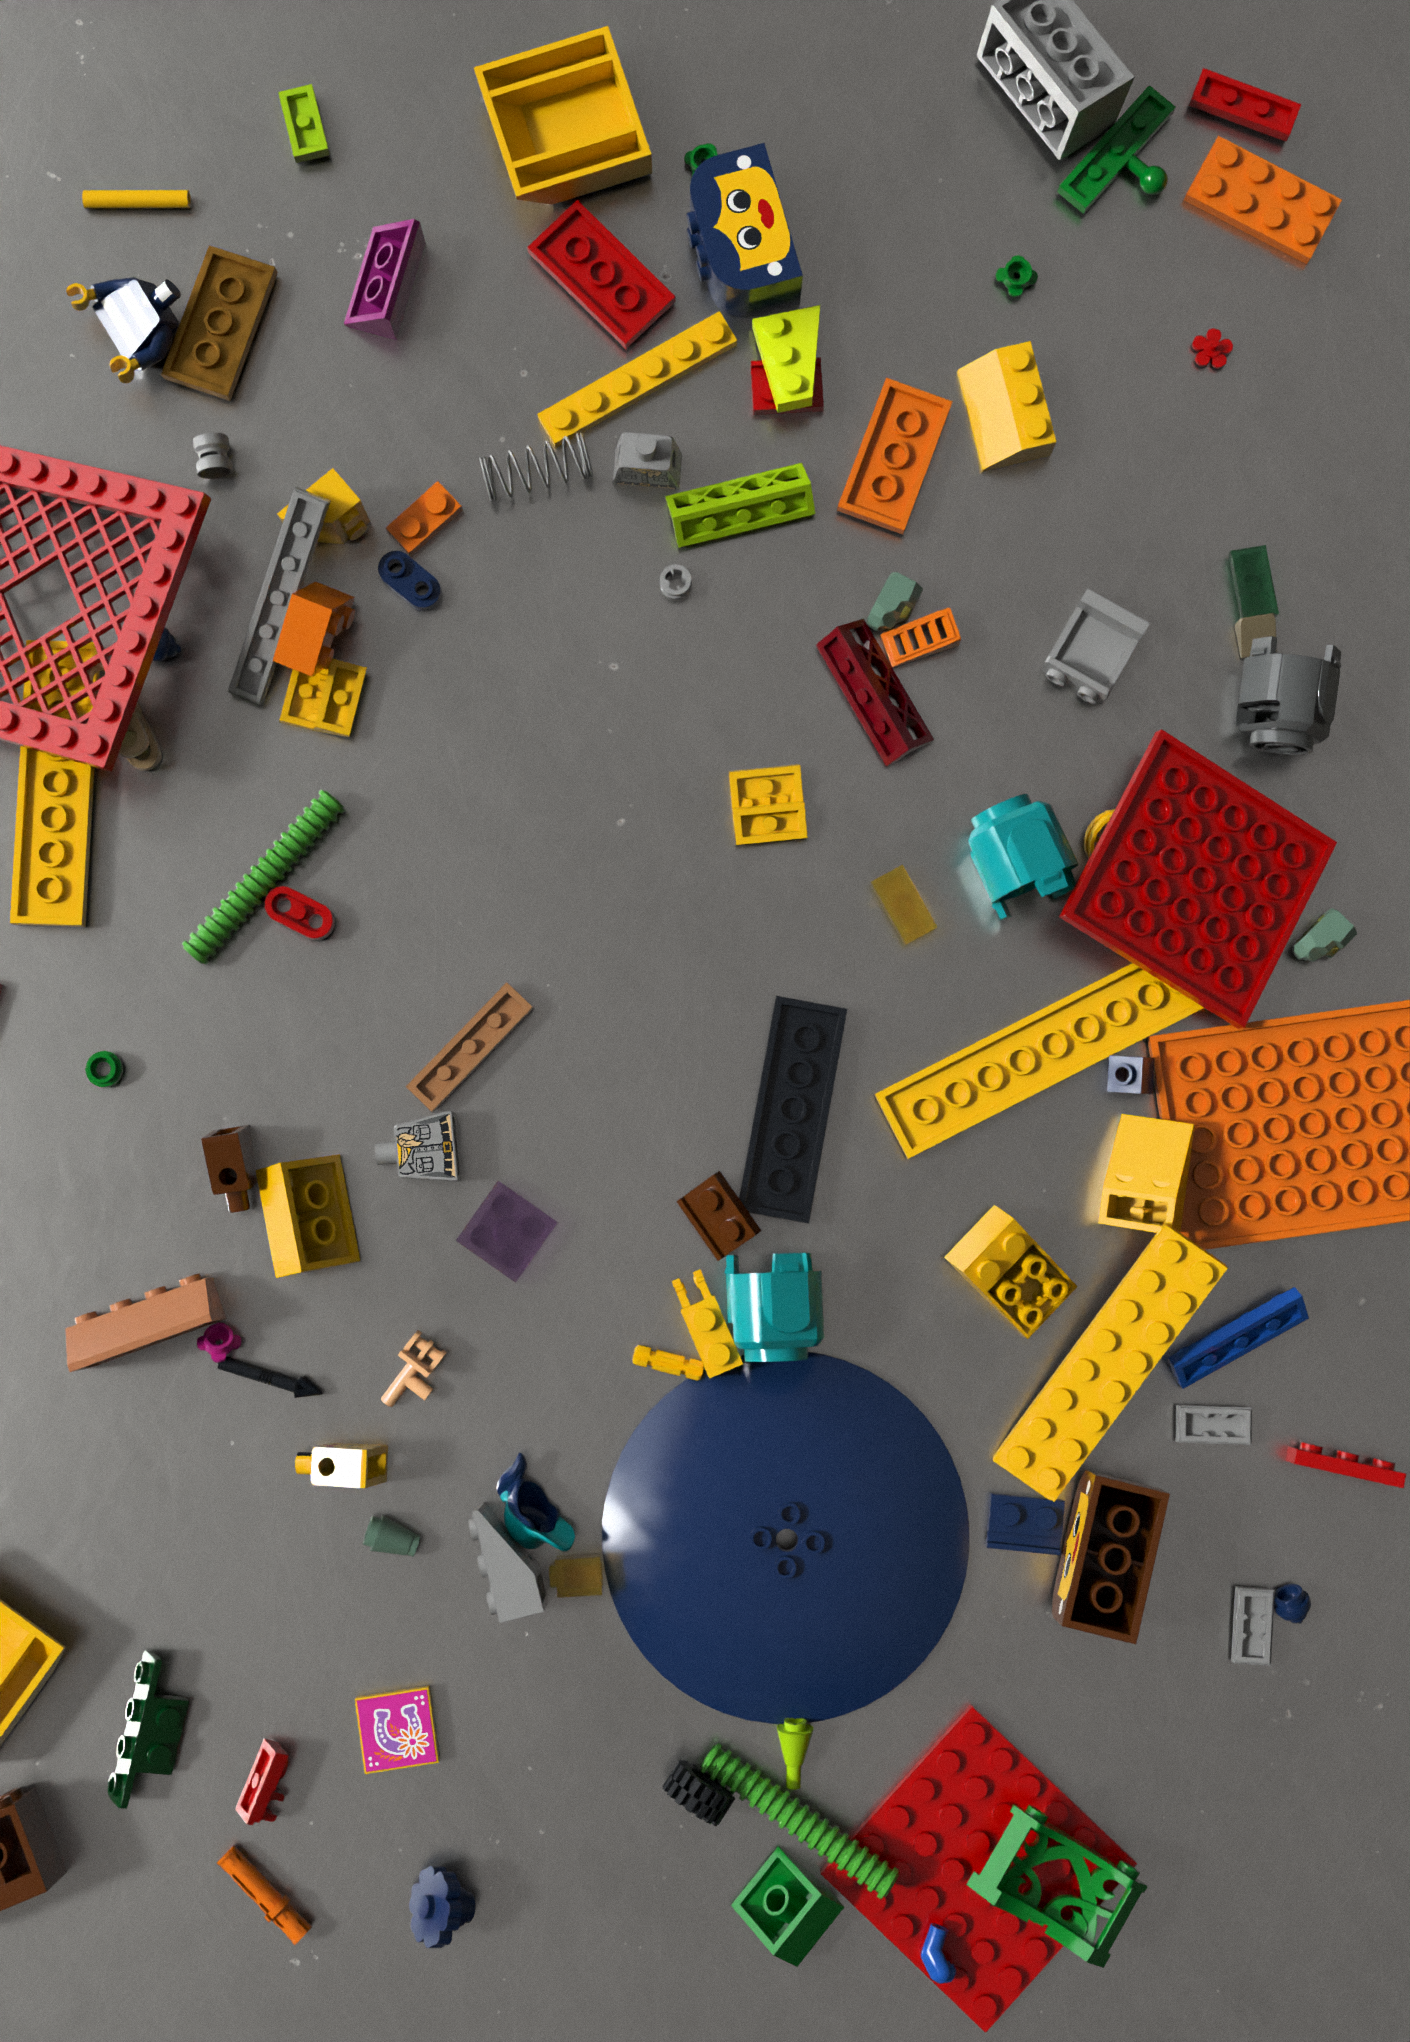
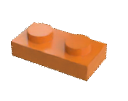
(424, 518)

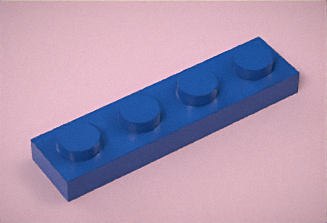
(1238, 1337)

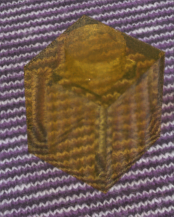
(577, 1575)

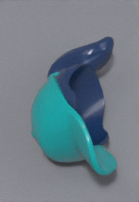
(529, 1513)

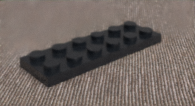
(792, 1109)

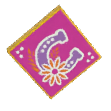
(397, 1729)

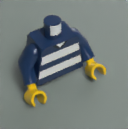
(135, 317)

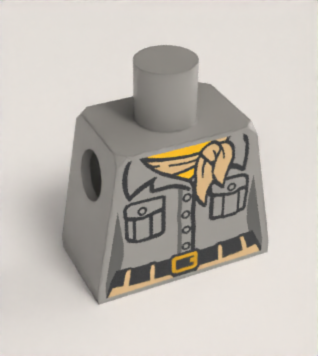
(647, 461)
(424, 1148)

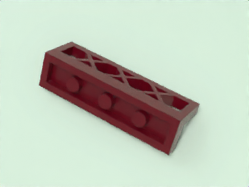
(870, 692)

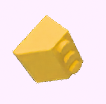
(1007, 407)
(307, 1215)

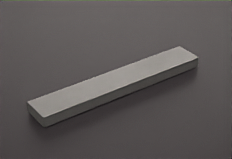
(283, 577)

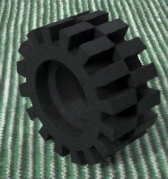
(698, 1793)

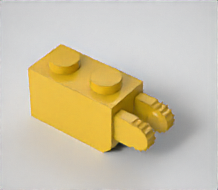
(708, 1328)

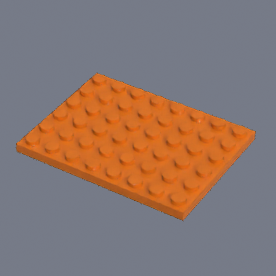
(1291, 1122)

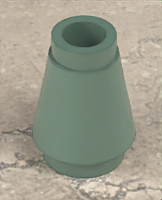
(390, 1537)

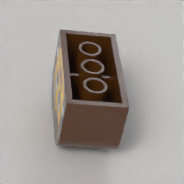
(1109, 1556)

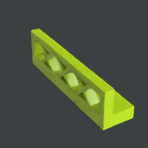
(741, 508)

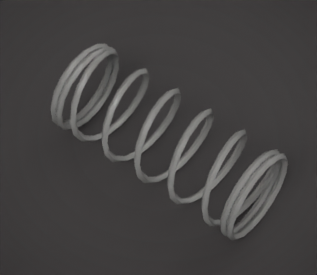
(488, 474)

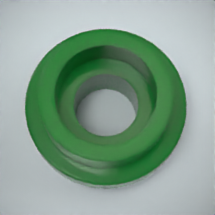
(93, 1067)

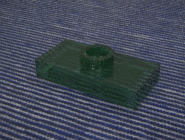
(1253, 581)

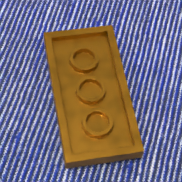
(219, 323)

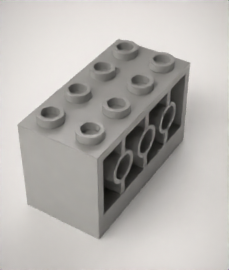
(1055, 70)

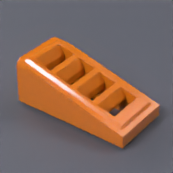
(929, 621)

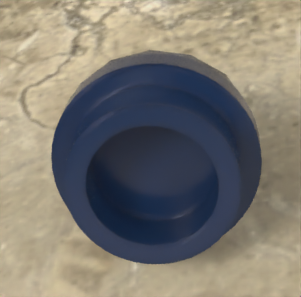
(167, 647)
(1292, 1603)

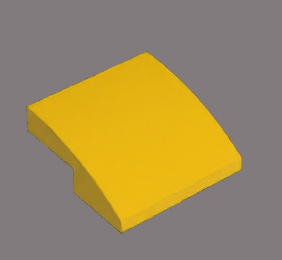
(325, 700)
(768, 804)

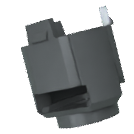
(1287, 698)

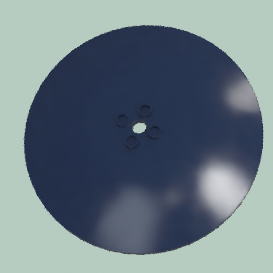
(769, 1452)

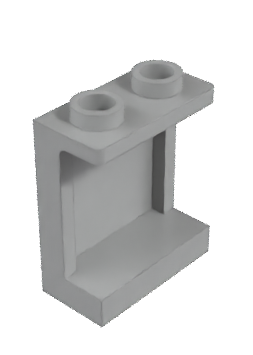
(1094, 647)

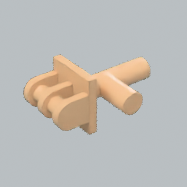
(416, 1362)

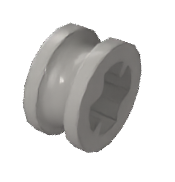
(665, 584)

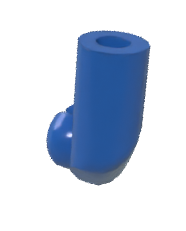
(933, 1958)

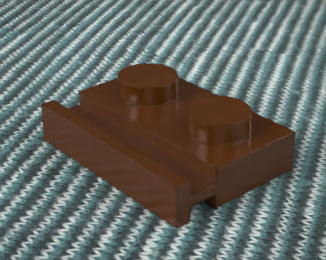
(718, 1215)

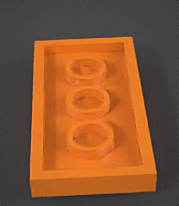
(1262, 200)
(894, 456)

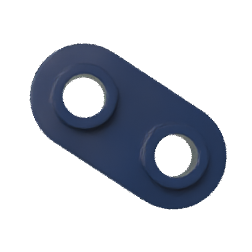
(409, 579)

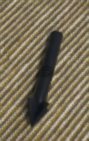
(300, 1387)

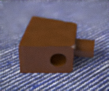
(232, 1150)

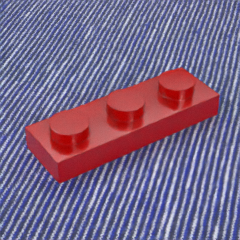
(1245, 104)
(1346, 1464)

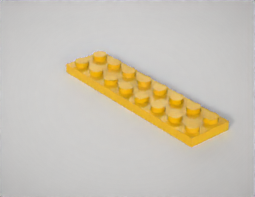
(53, 817)
(1109, 1362)

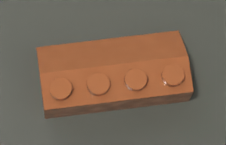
(144, 1323)

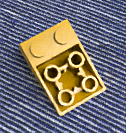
(1147, 1174)
(1011, 1271)

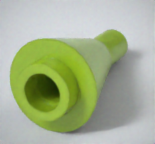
(794, 1741)

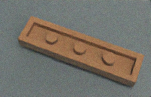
(469, 1047)

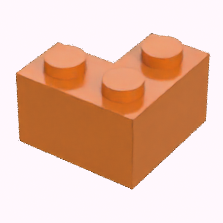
(310, 625)

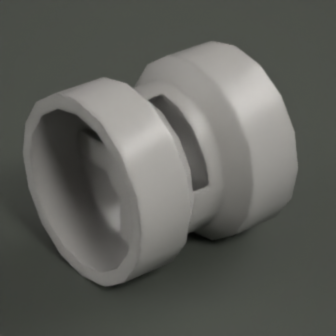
(212, 454)

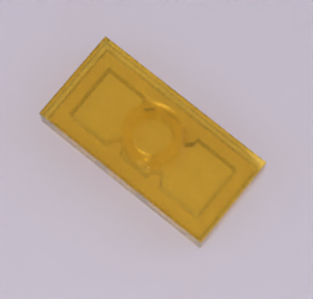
(903, 905)

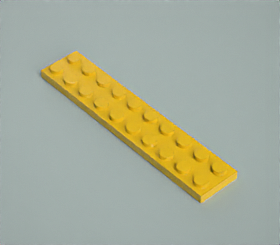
(1029, 1056)

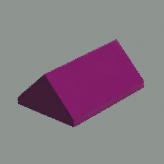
(386, 278)

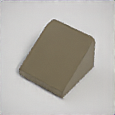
(1252, 628)

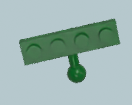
(1119, 150)

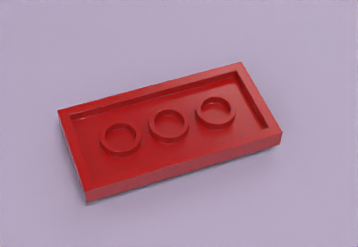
(601, 274)

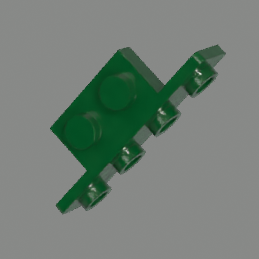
(150, 1731)

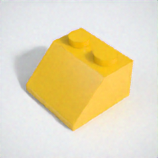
(346, 513)

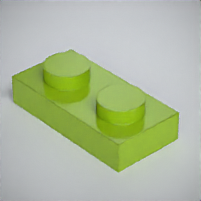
(304, 123)

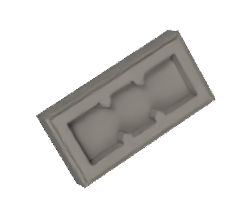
(1214, 1424)
(1252, 1626)

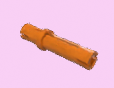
(264, 1895)

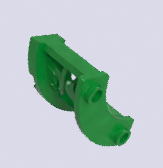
(1000, 1885)

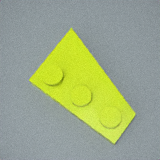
(789, 355)

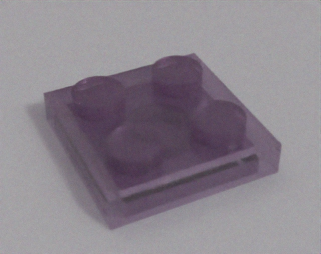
(507, 1231)

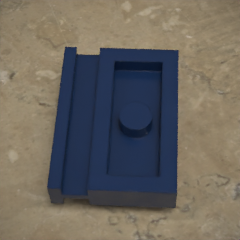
(1025, 1523)

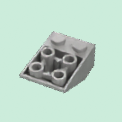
(512, 1571)

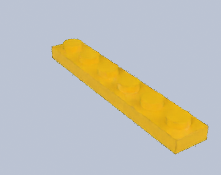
(637, 379)

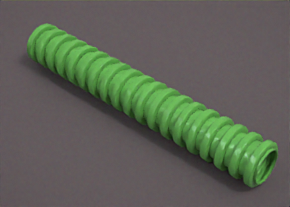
(263, 877)
(800, 1821)

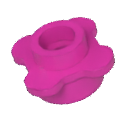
(218, 1332)

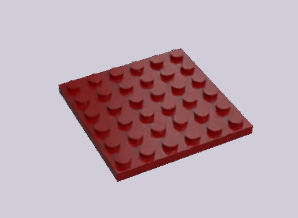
(1198, 879)
(940, 1831)

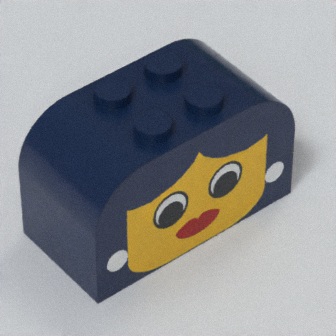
(742, 234)

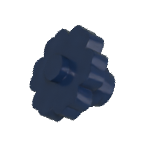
(439, 1907)

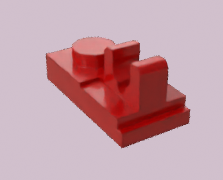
(262, 1783)

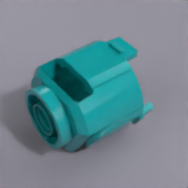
(1019, 850)
(776, 1311)

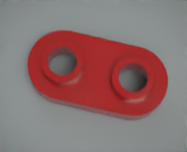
(300, 914)

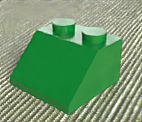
(787, 1907)

